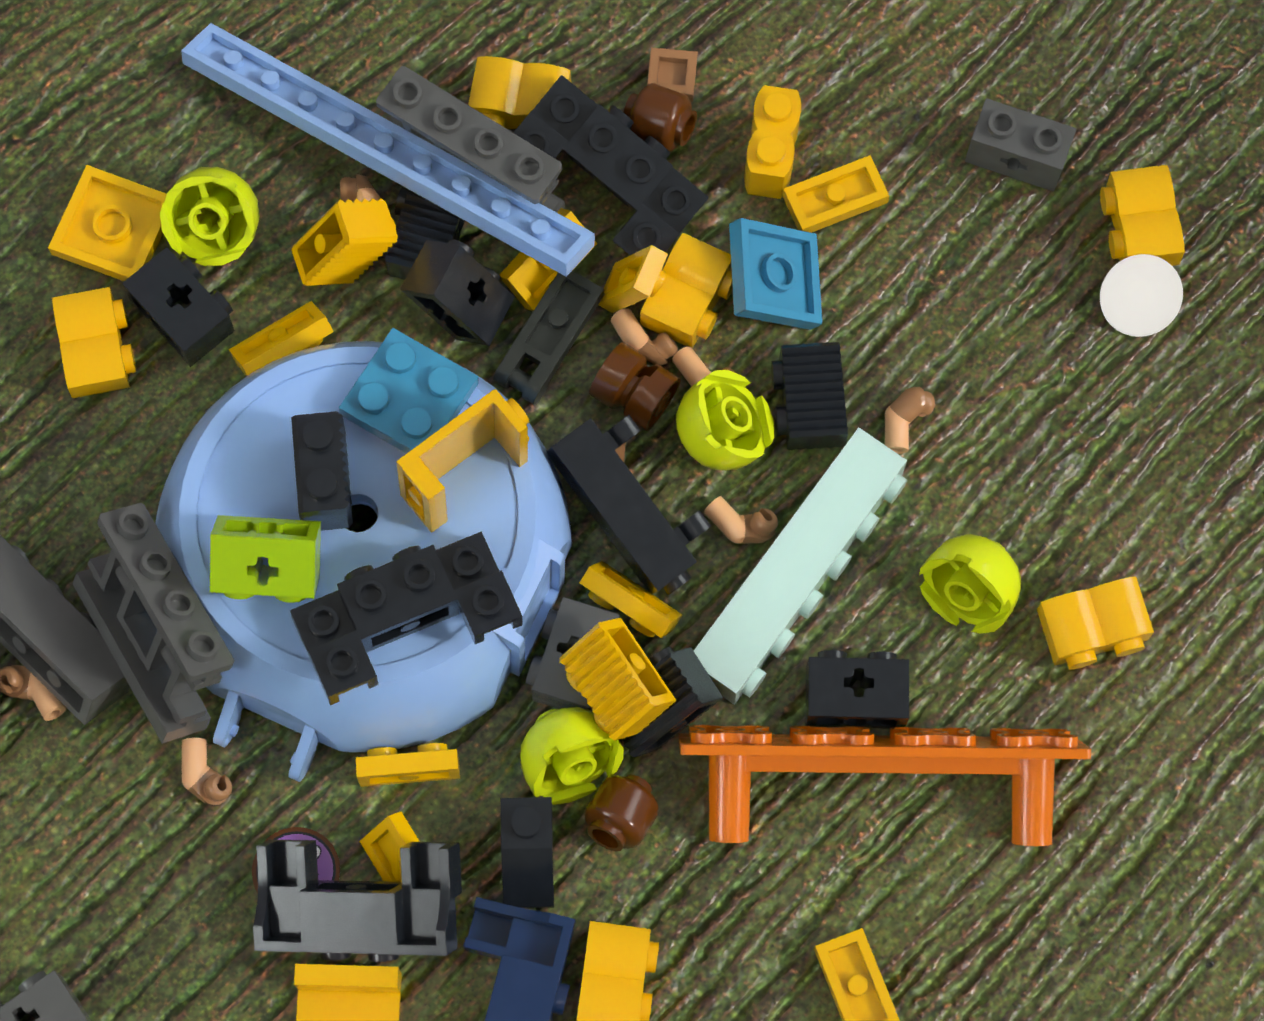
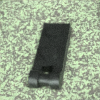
(549, 334)

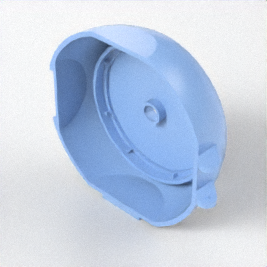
(427, 681)

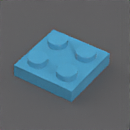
(775, 274)
(407, 392)

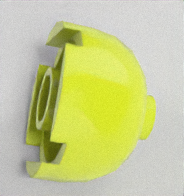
(210, 216)
(724, 422)
(971, 581)
(566, 754)

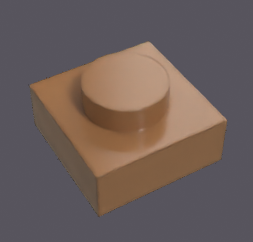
(673, 69)

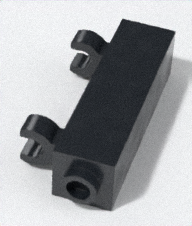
(624, 508)

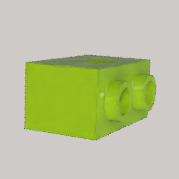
(291, 551)

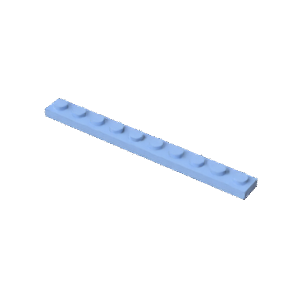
(388, 149)

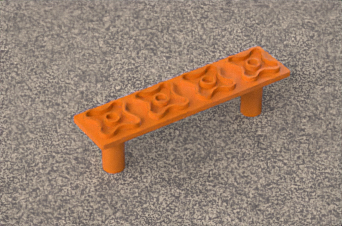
(745, 749)

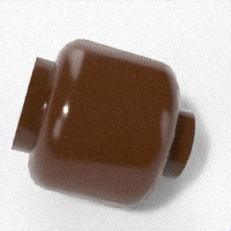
(662, 115)
(621, 812)

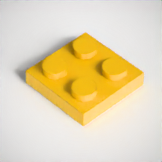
(109, 224)

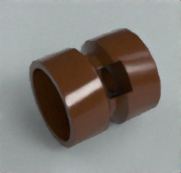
(633, 385)

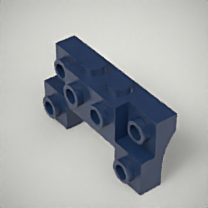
(532, 959)

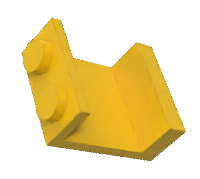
(451, 445)
(347, 992)

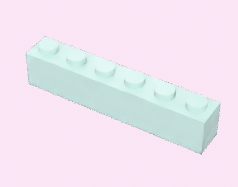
(799, 563)

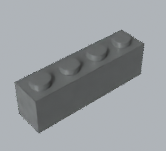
(55, 639)

